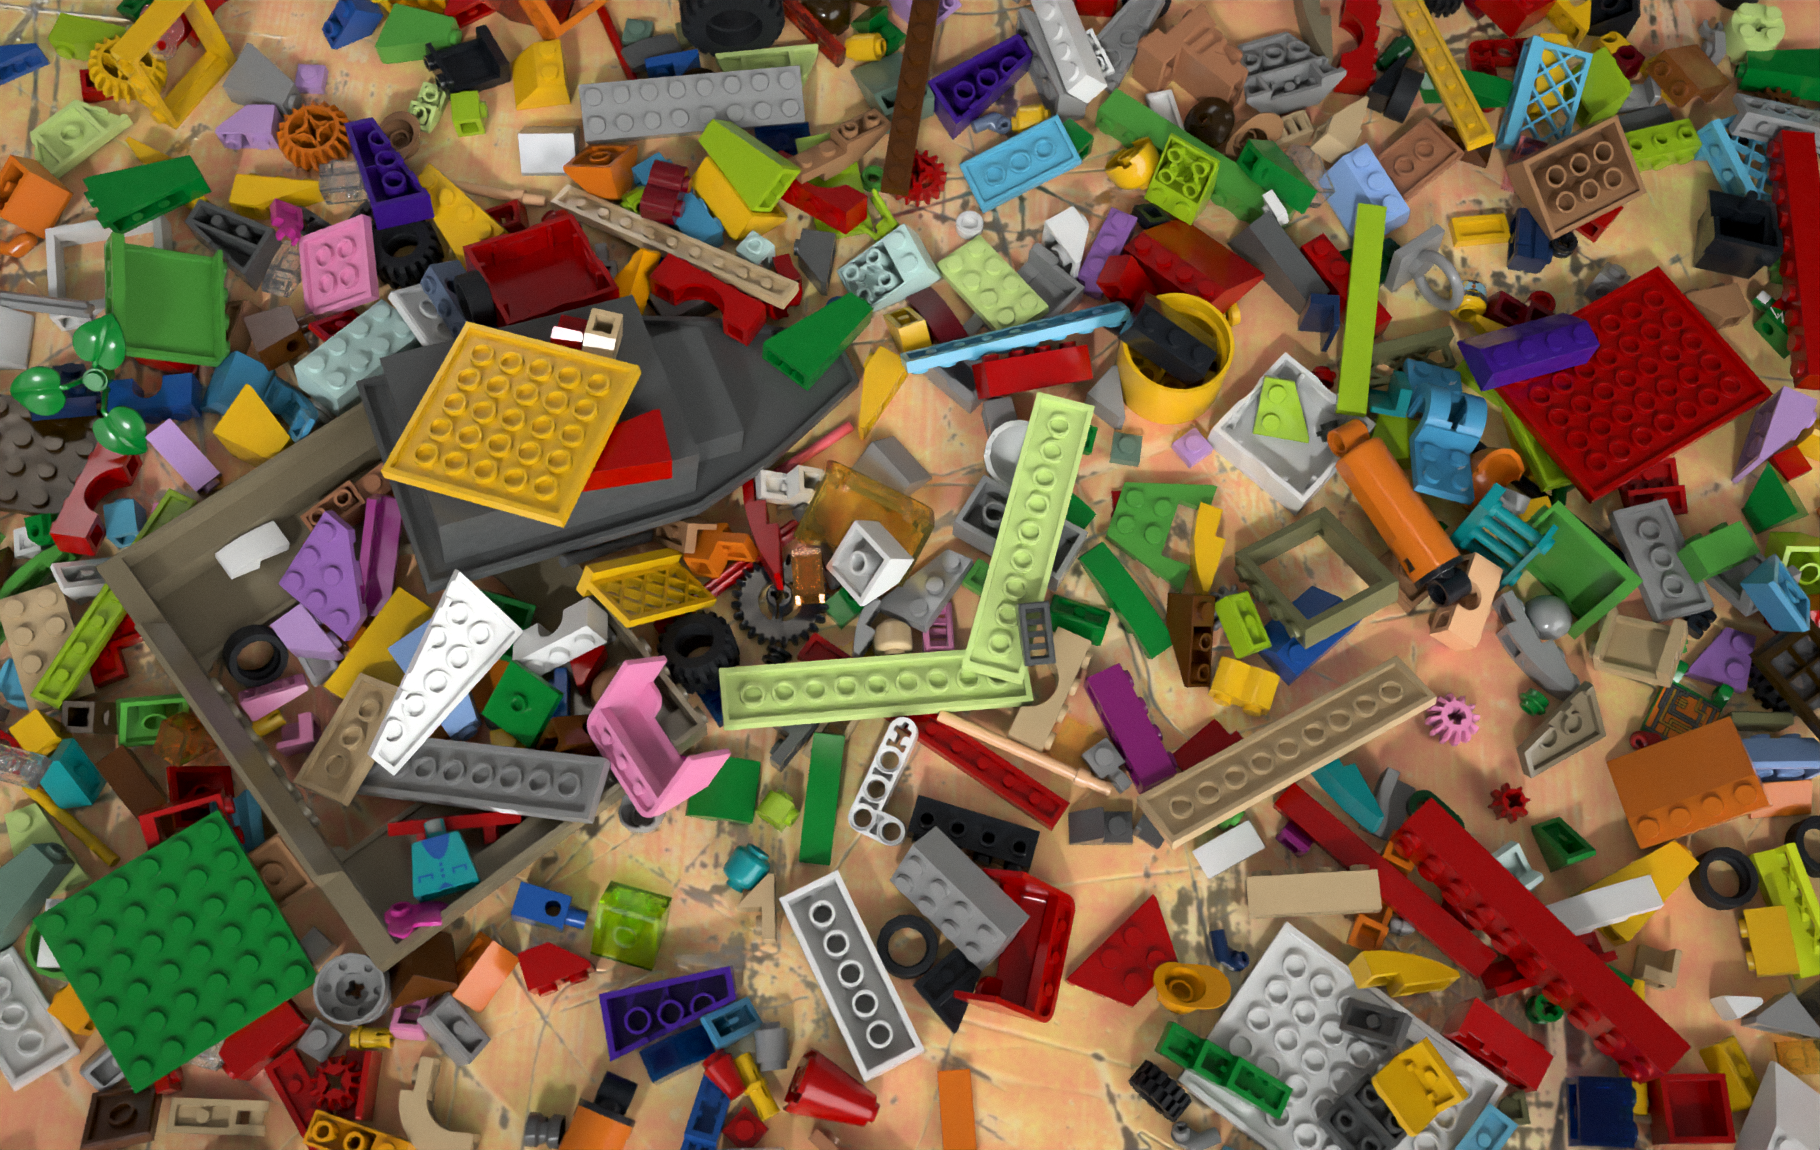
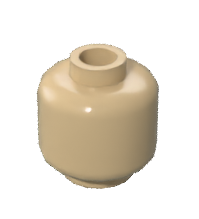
(892, 638)

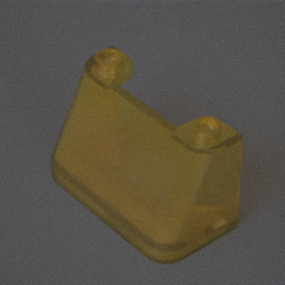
(849, 496)

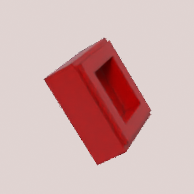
(1790, 463)

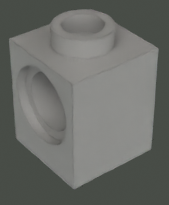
(997, 412)

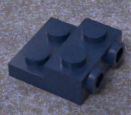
(79, 399)

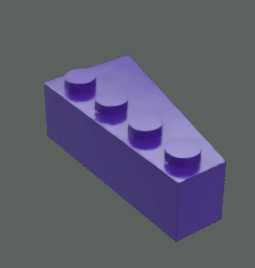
(978, 82)
(387, 181)
(654, 1009)

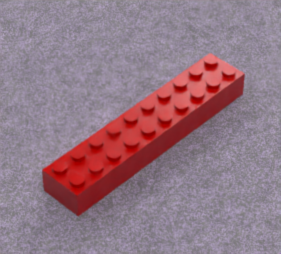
(1539, 944)

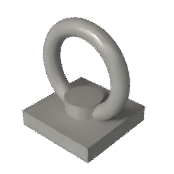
(1416, 259)

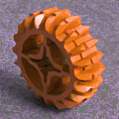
(298, 135)

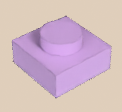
(311, 78)
(1192, 447)

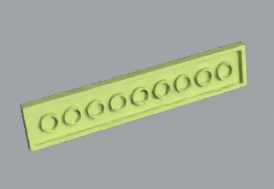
(1028, 534)
(860, 690)

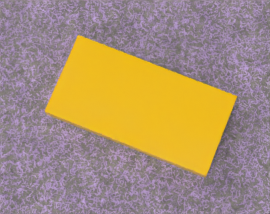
(370, 653)

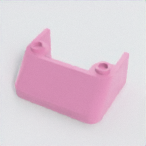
(637, 746)

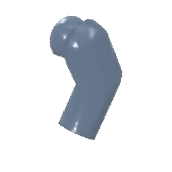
(993, 122)

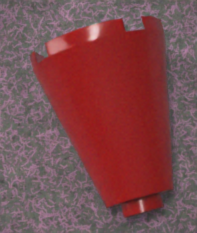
(829, 1093)

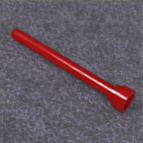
(615, 41)

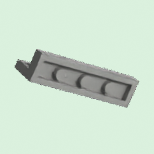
(1765, 118)

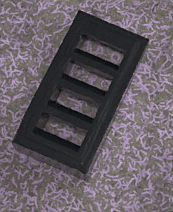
(1384, 86)

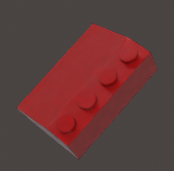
(1193, 263)

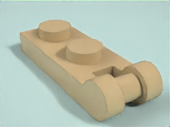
(216, 1116)

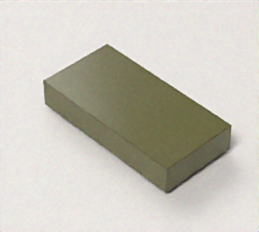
(1761, 720)

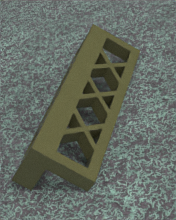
(1410, 347)

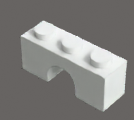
(580, 631)

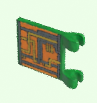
(1681, 709)

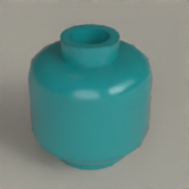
(746, 867)

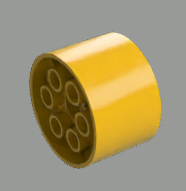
(1164, 397)

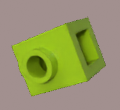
(468, 113)

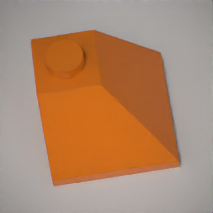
(604, 169)

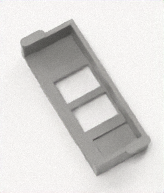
(1051, 283)

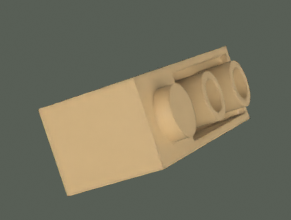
(1340, 132)

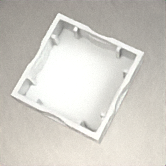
(1282, 467)

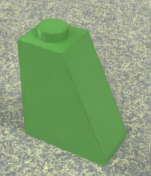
(410, 29)

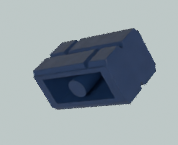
(1528, 244)

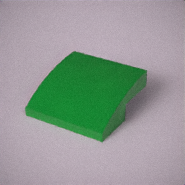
(729, 794)

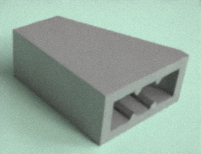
(260, 82)

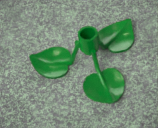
(105, 346)

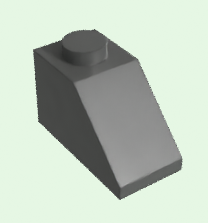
(816, 257)

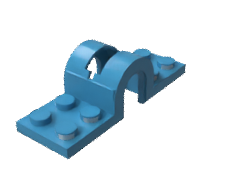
(1436, 450)

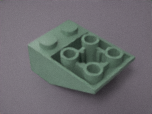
(880, 82)

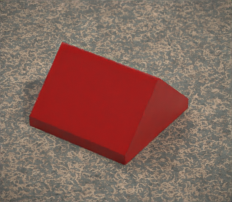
(194, 780)

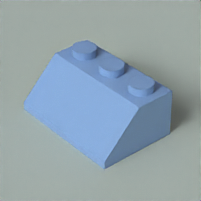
(1361, 179)
(1784, 757)

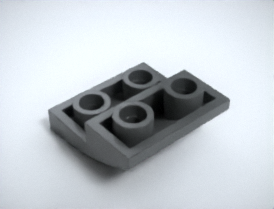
(1362, 1120)

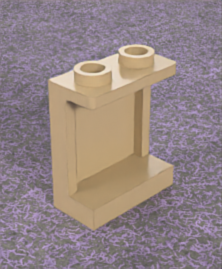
(1639, 648)

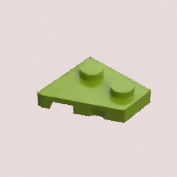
(1280, 411)

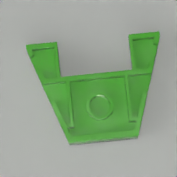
(1144, 521)

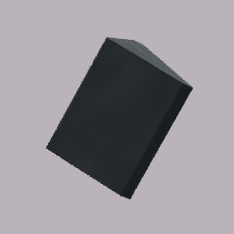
(1613, 16)

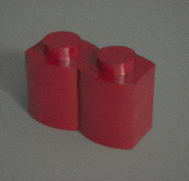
(665, 192)

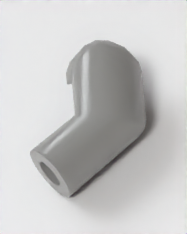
(1192, 1140)

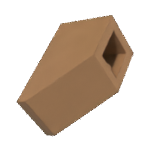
(1720, 304)

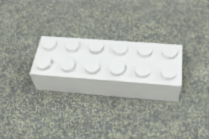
(851, 976)

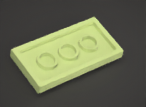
(991, 286)

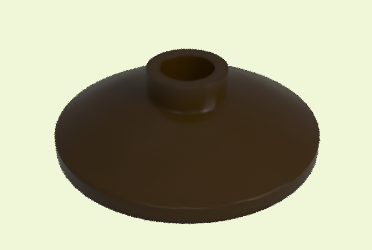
(1218, 124)

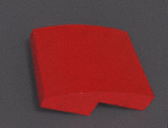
(1655, 485)

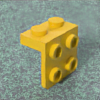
(1418, 1086)

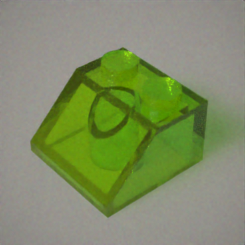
(630, 925)

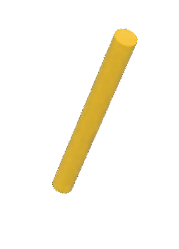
(73, 826)

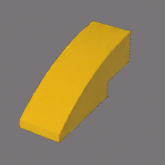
(1205, 547)
(1401, 972)

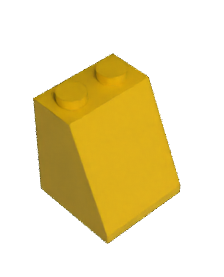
(251, 429)

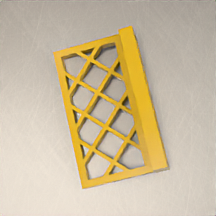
(641, 571)

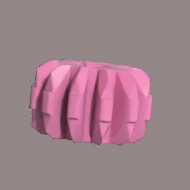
(1459, 711)

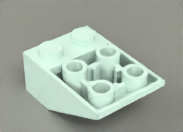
(890, 269)

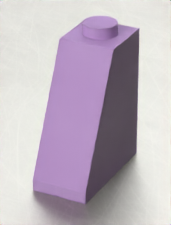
(184, 457)

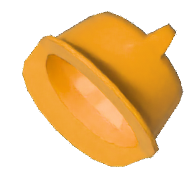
(1190, 987)

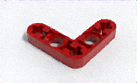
(1491, 60)

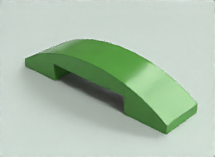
(33, 574)

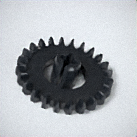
(775, 629)

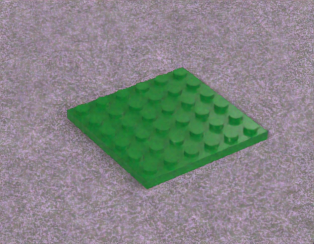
(177, 950)

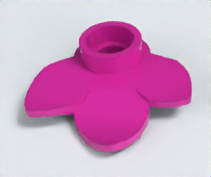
(405, 917)

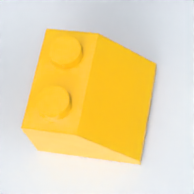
(540, 76)

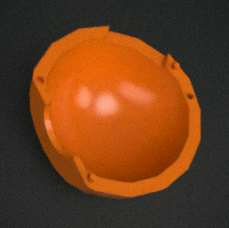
(1493, 466)

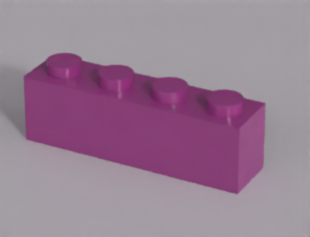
(1130, 728)

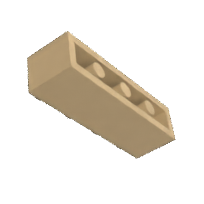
(1313, 893)

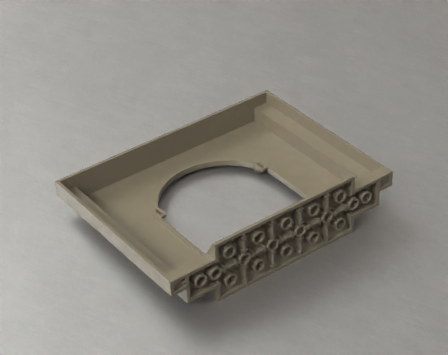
(191, 607)

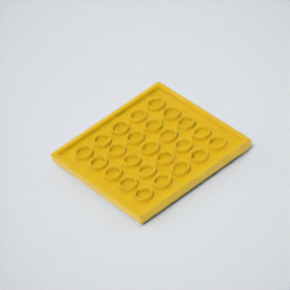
(513, 423)

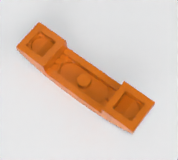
(1370, 929)

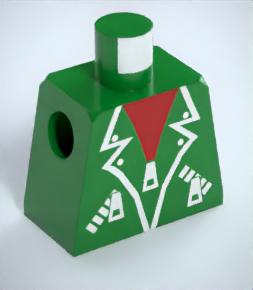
(1771, 323)

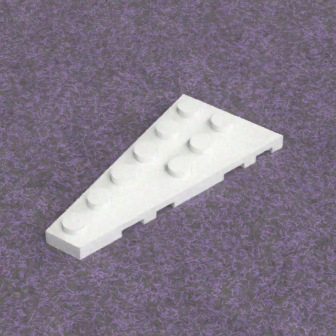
(452, 657)

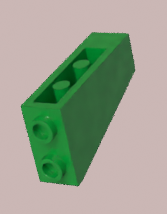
(144, 192)

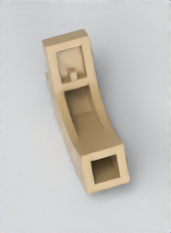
(420, 1117)

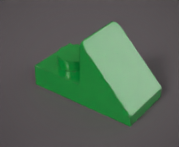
(876, 21)

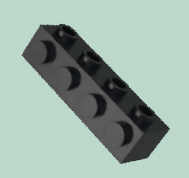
(976, 834)

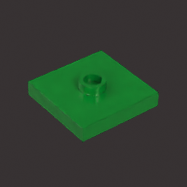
(522, 703)

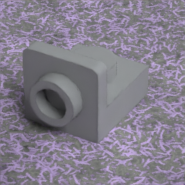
(1641, 96)

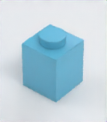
(123, 521)

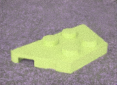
(769, 58)
(74, 135)

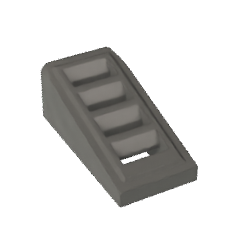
(1044, 609)

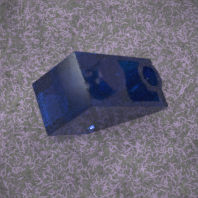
(677, 1054)

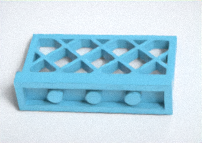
(1523, 87)
(1726, 163)

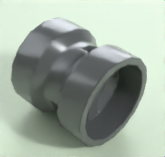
(544, 1130)

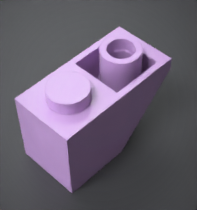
(251, 128)
(304, 636)

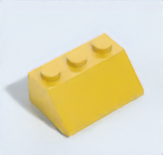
(729, 205)

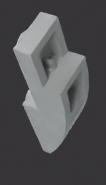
(1538, 660)

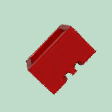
(1690, 1109)

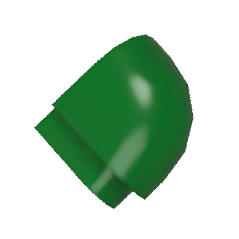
(39, 528)

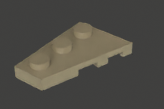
(1565, 732)

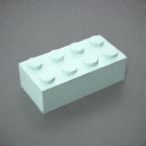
(353, 355)

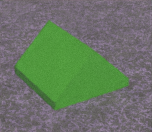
(141, 717)

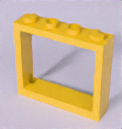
(199, 78)

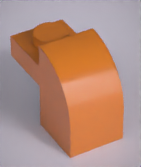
(716, 548)

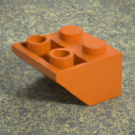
(31, 195)

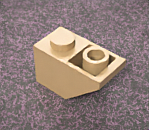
(603, 333)

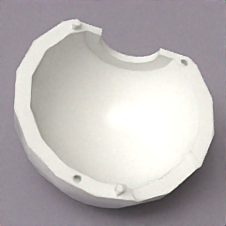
(1003, 451)

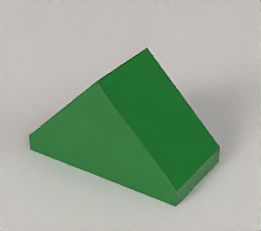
(1561, 844)

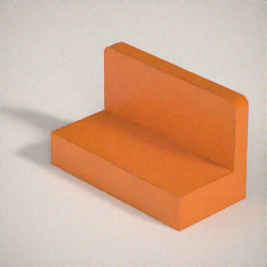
(482, 971)

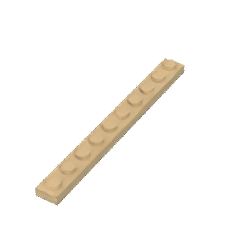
(654, 236)

